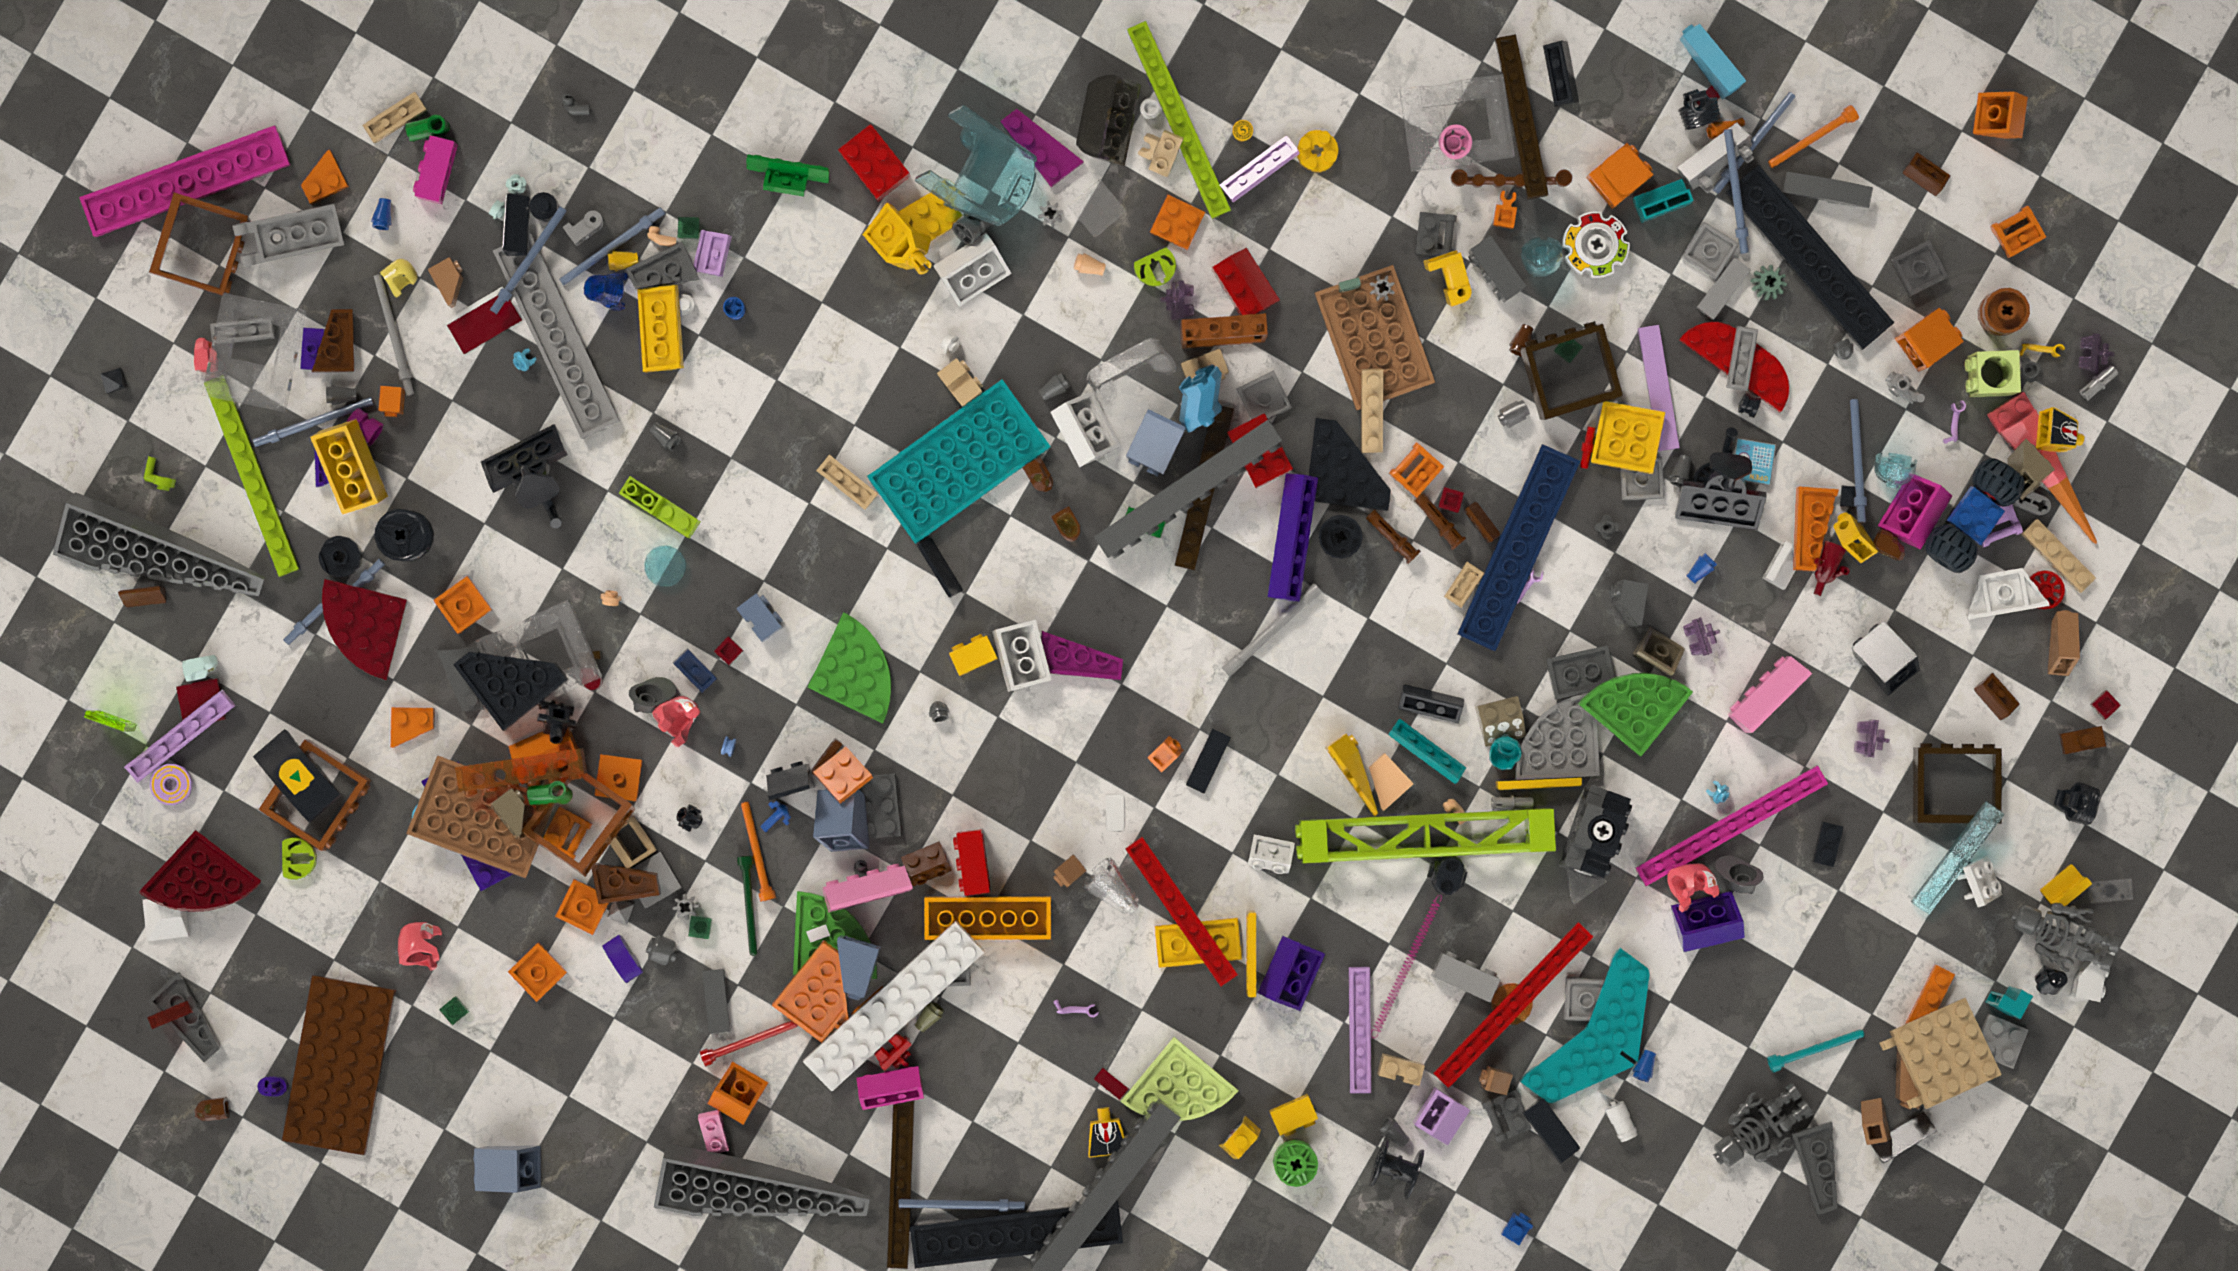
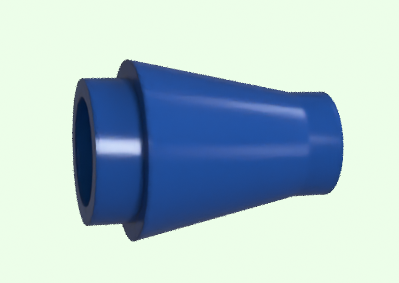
(382, 216)
(1701, 568)
(1645, 1066)

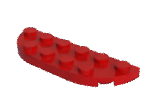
(1715, 344)

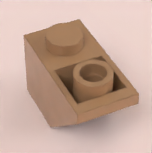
(1069, 871)
(1495, 1080)
(1874, 1121)

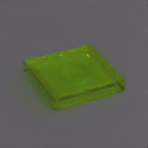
(110, 720)

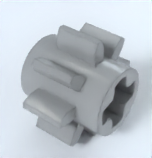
(1055, 217)
(1387, 286)
(679, 907)

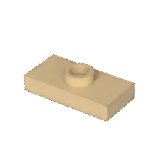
(1464, 584)

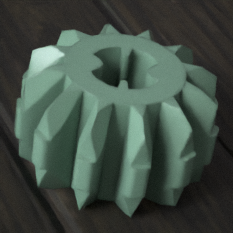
(1774, 288)

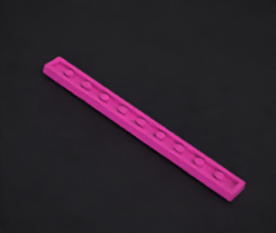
(1731, 825)

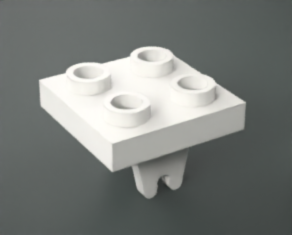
(1981, 881)

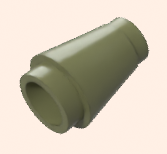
(929, 1016)

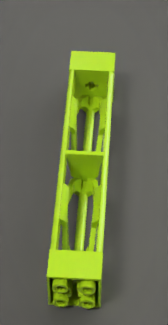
(1538, 836)

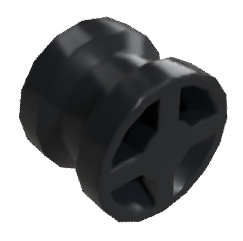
(1749, 405)

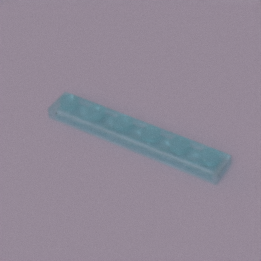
(1957, 857)

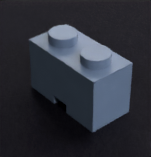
(758, 612)

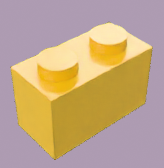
(973, 654)
(1294, 1115)

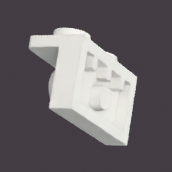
(1271, 854)

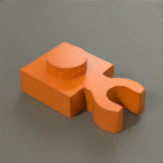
(1505, 214)

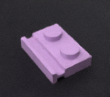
(712, 253)

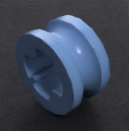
(728, 746)

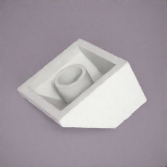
(164, 922)

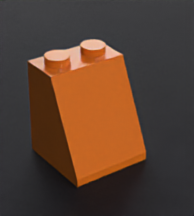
(1929, 339)

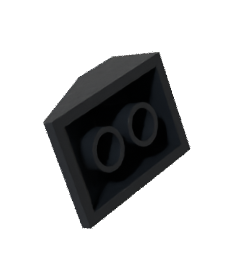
(789, 781)

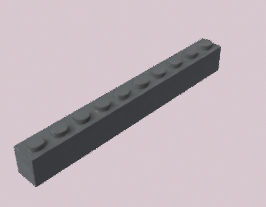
(1188, 489)
(1106, 1188)

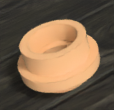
(610, 598)

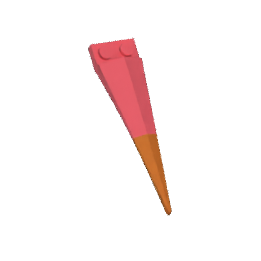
(2019, 421)

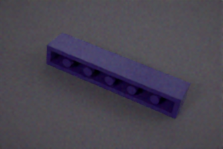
(1292, 537)

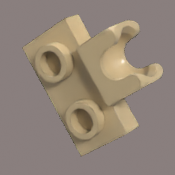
(1162, 151)

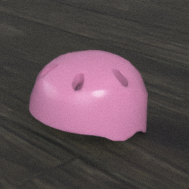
(1453, 142)

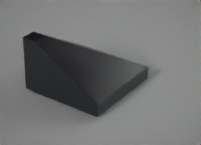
(113, 380)
(1847, 496)

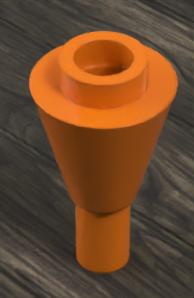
(1716, 128)

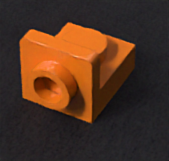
(1165, 753)

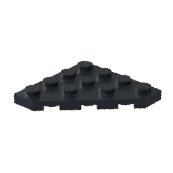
(1343, 470)
(509, 684)

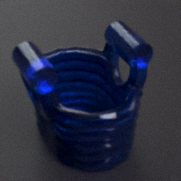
(606, 290)

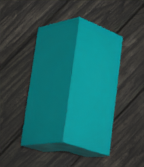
(1662, 200)
(2012, 1003)

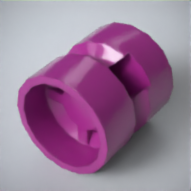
(370, 428)

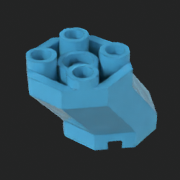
(1200, 398)

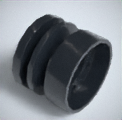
(1329, 542)

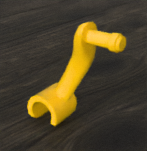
(2039, 348)

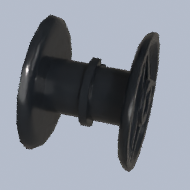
(390, 537)
(1406, 1169)

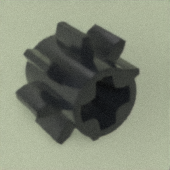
(689, 818)

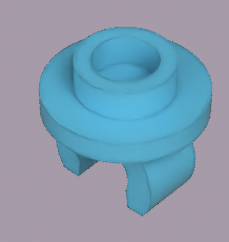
(521, 361)
(1720, 794)

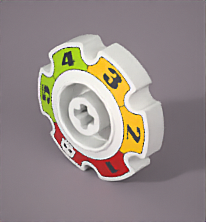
(1592, 228)

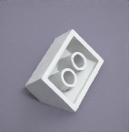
(972, 269)
(1085, 428)
(1021, 655)

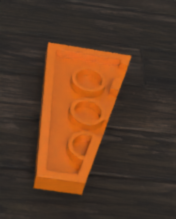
(1811, 521)

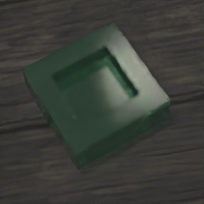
(688, 227)
(1568, 350)
(700, 927)
(454, 1010)

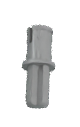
(2098, 382)
(1511, 803)

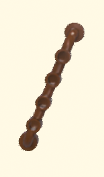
(1460, 178)

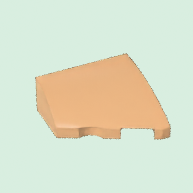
(1388, 780)

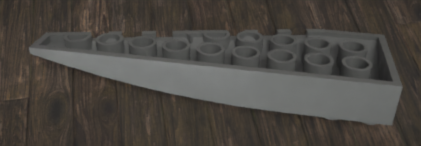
(122, 542)
(718, 1183)

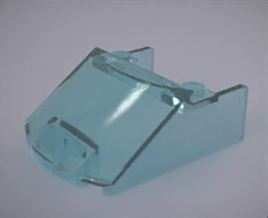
(994, 177)

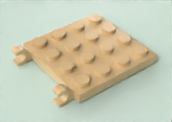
(1944, 1053)

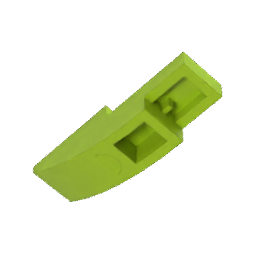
(659, 507)

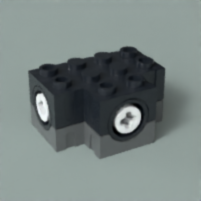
(1596, 832)

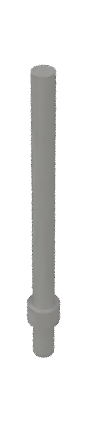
(404, 373)

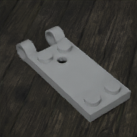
(299, 231)

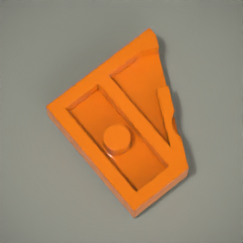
(324, 179)
(410, 723)

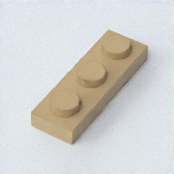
(394, 117)
(847, 482)

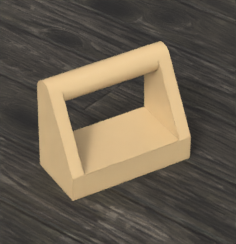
(621, 850)

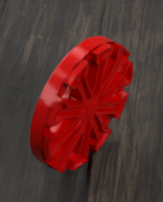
(2047, 588)

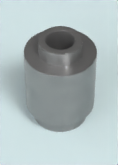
(1513, 413)

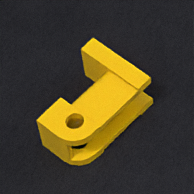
(1454, 275)

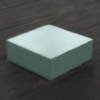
(1349, 285)

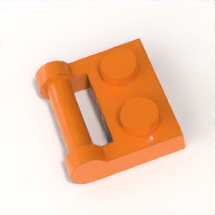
(2021, 238)
(1421, 475)
(561, 827)

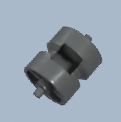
(969, 228)

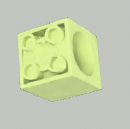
(2010, 365)

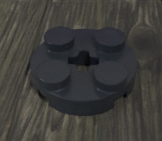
(336, 567)

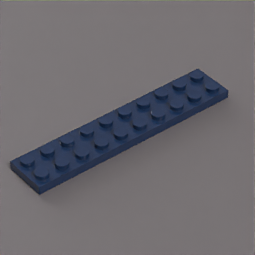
(1518, 547)

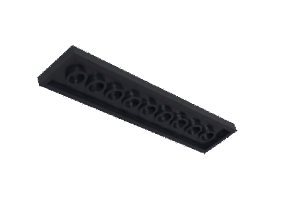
(1811, 259)
(1000, 1236)

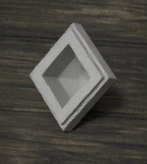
(621, 911)

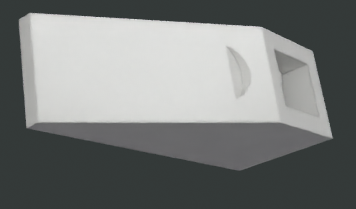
(2089, 979)

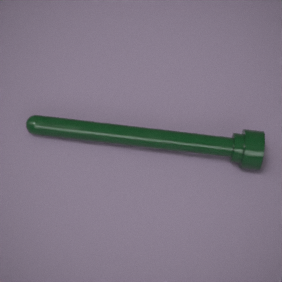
(745, 864)

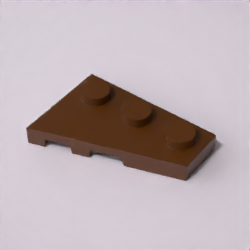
(336, 347)
(623, 883)

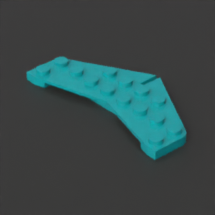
(1596, 1050)

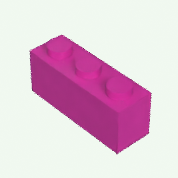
(435, 169)
(890, 1088)

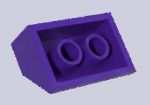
(1708, 922)
(1291, 973)

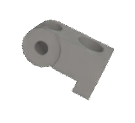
(585, 228)

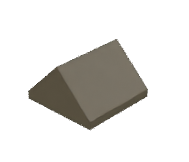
(1659, 652)

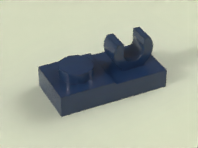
(694, 670)

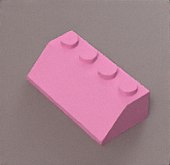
(1768, 694)
(867, 888)

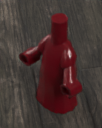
(1828, 565)

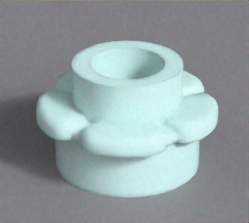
(516, 189)
(497, 210)

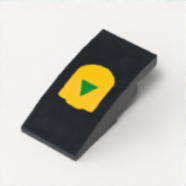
(297, 775)

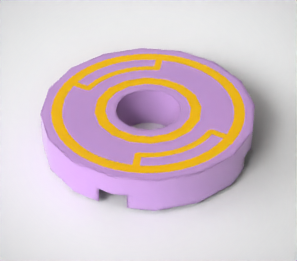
(159, 787)

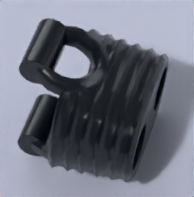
(1704, 114)
(2082, 803)
(1447, 874)

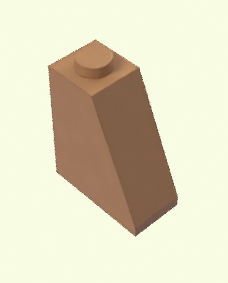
(2064, 643)
(1904, 1085)

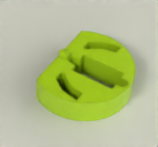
(1167, 269)
(287, 865)

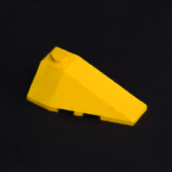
(1349, 761)

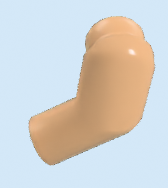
(660, 239)
(1452, 805)

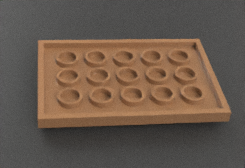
(1375, 336)
(470, 824)

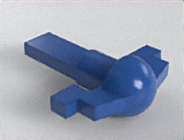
(782, 810)

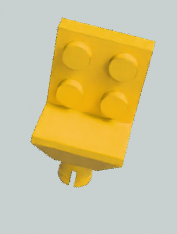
(898, 241)

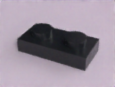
(1827, 844)

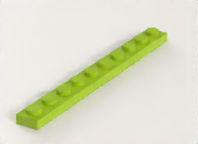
(1178, 119)
(255, 486)

